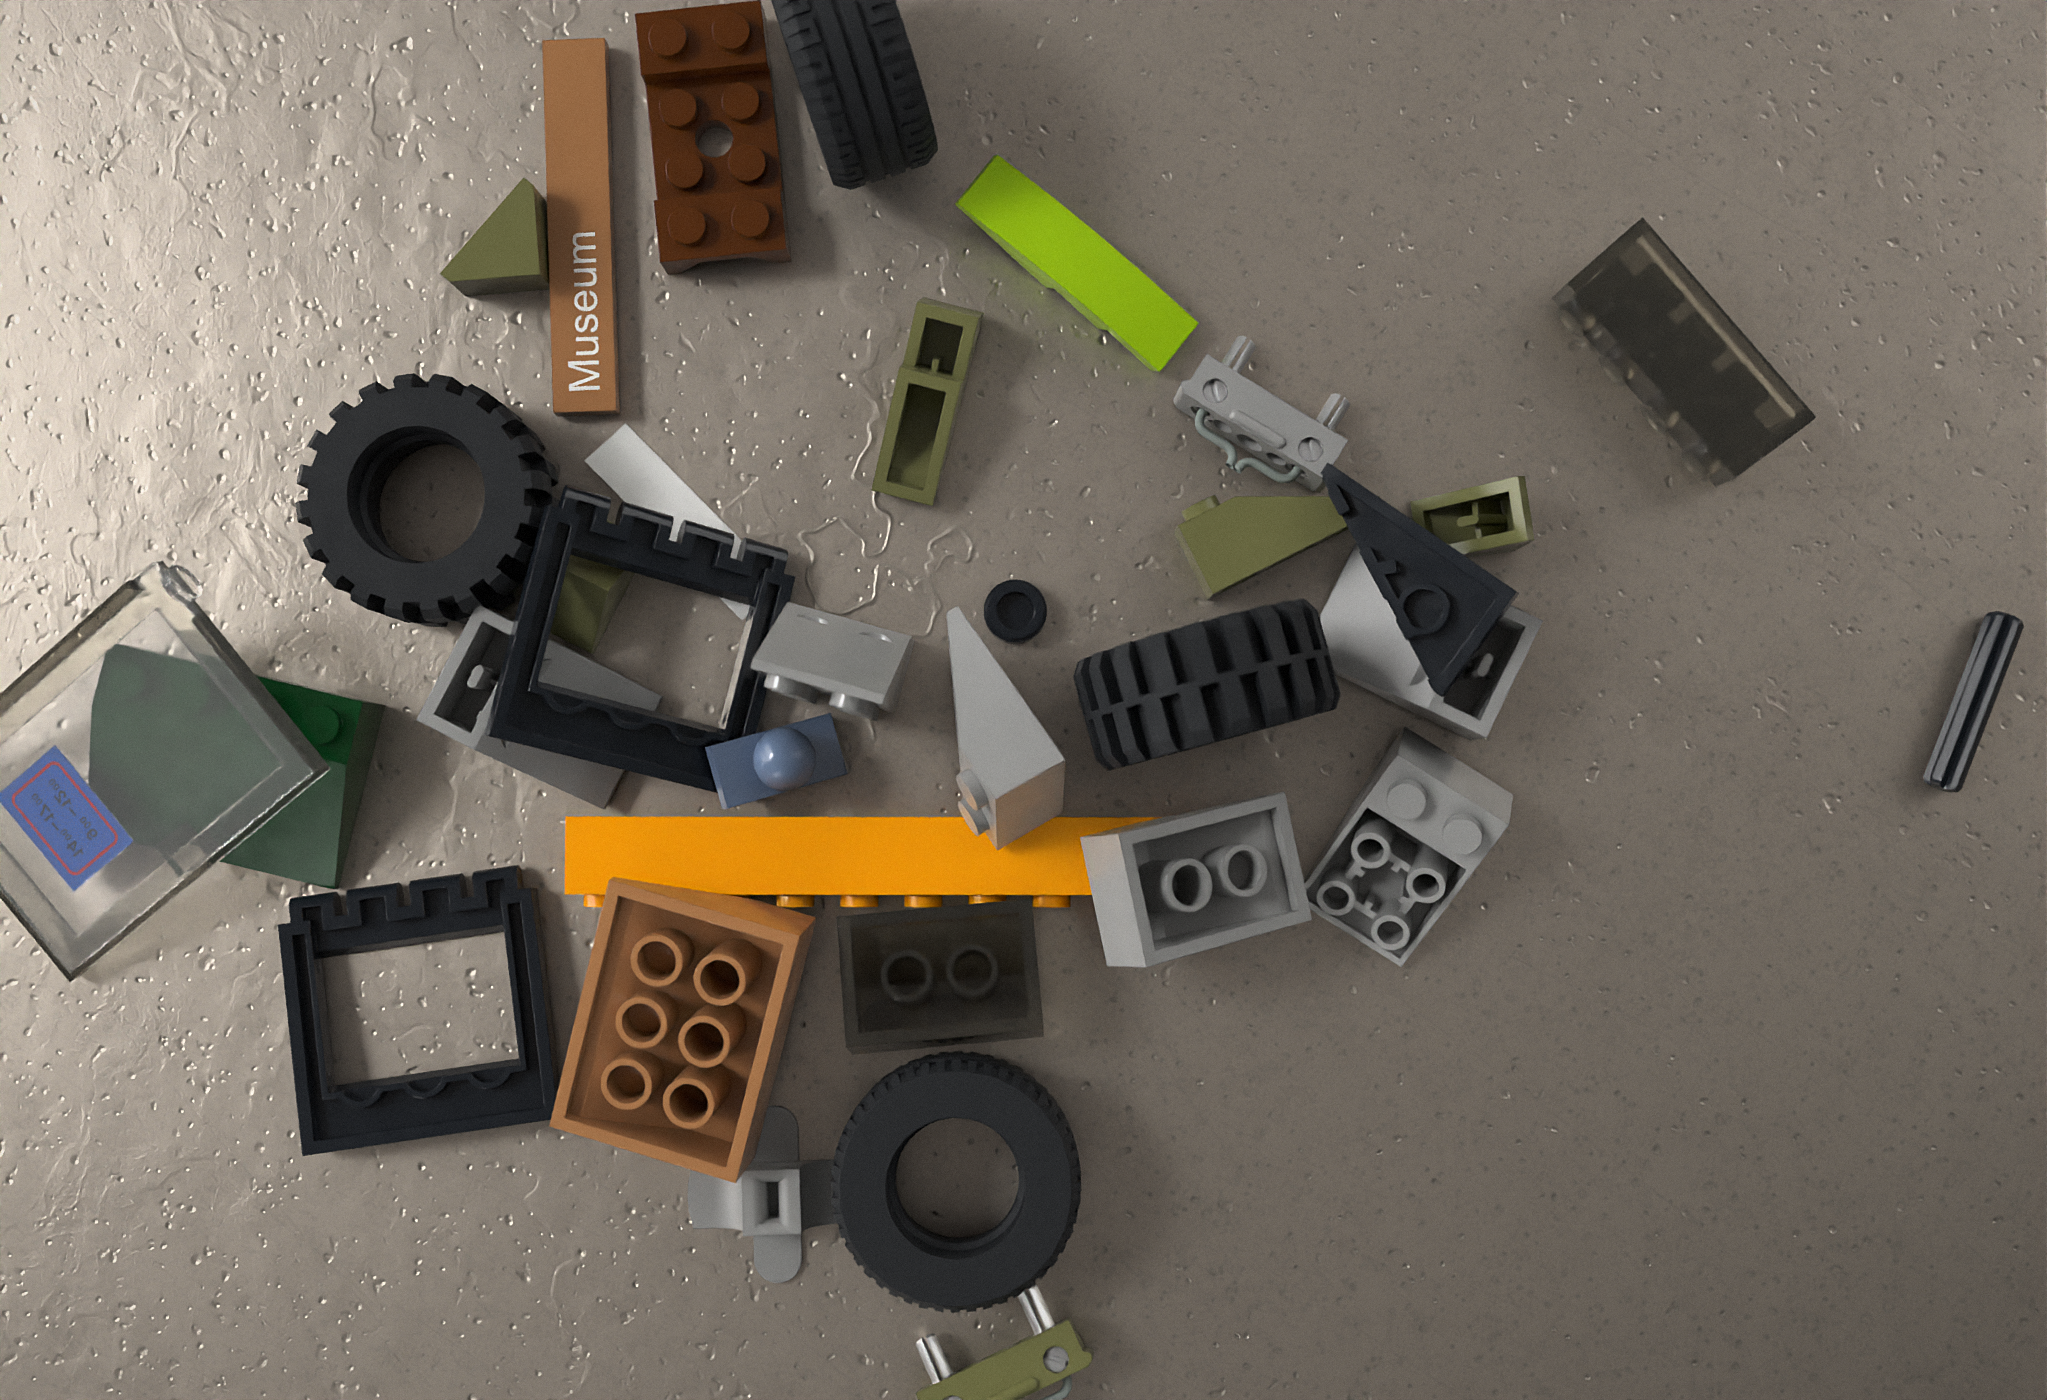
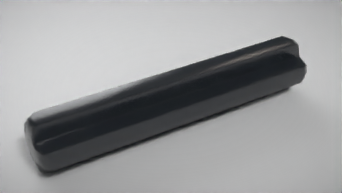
(1973, 701)

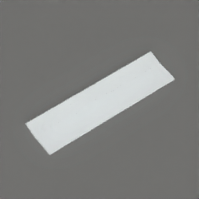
(649, 482)

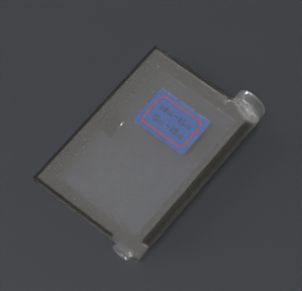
(134, 767)

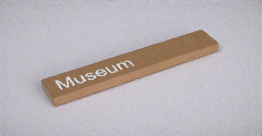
(581, 227)

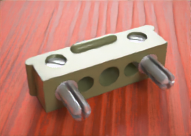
(1016, 1369)

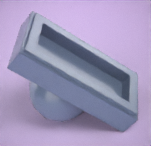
(776, 761)

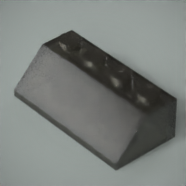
(1680, 356)

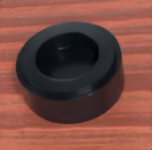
(1015, 611)

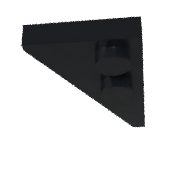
(1435, 592)

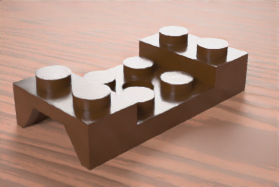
(702, 74)

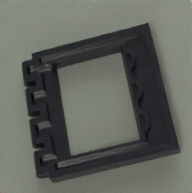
(606, 729)
(431, 1101)

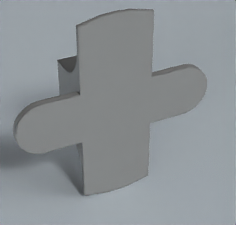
(770, 1200)

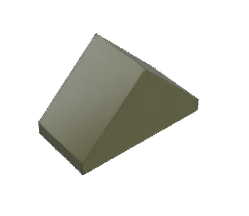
(507, 250)
(1479, 518)
(588, 601)

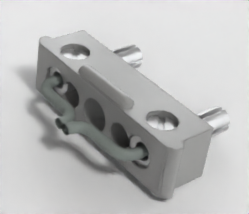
(1260, 422)

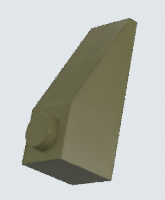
(1252, 535)

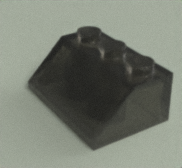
(939, 976)

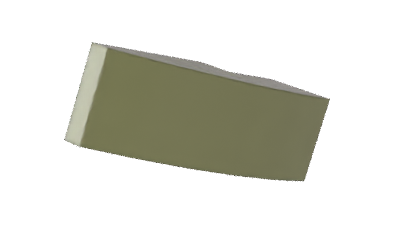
(927, 400)

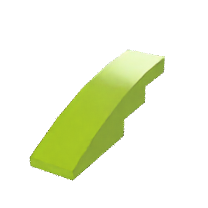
(1076, 263)

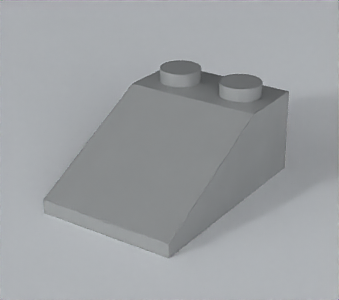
(1006, 758)
(1195, 880)

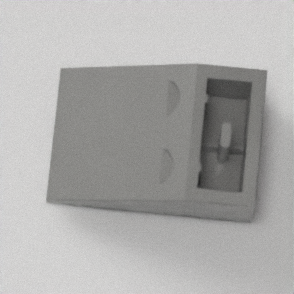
(1375, 655)
(836, 657)
(466, 691)
(1406, 846)

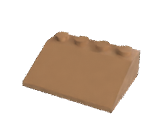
(682, 1024)

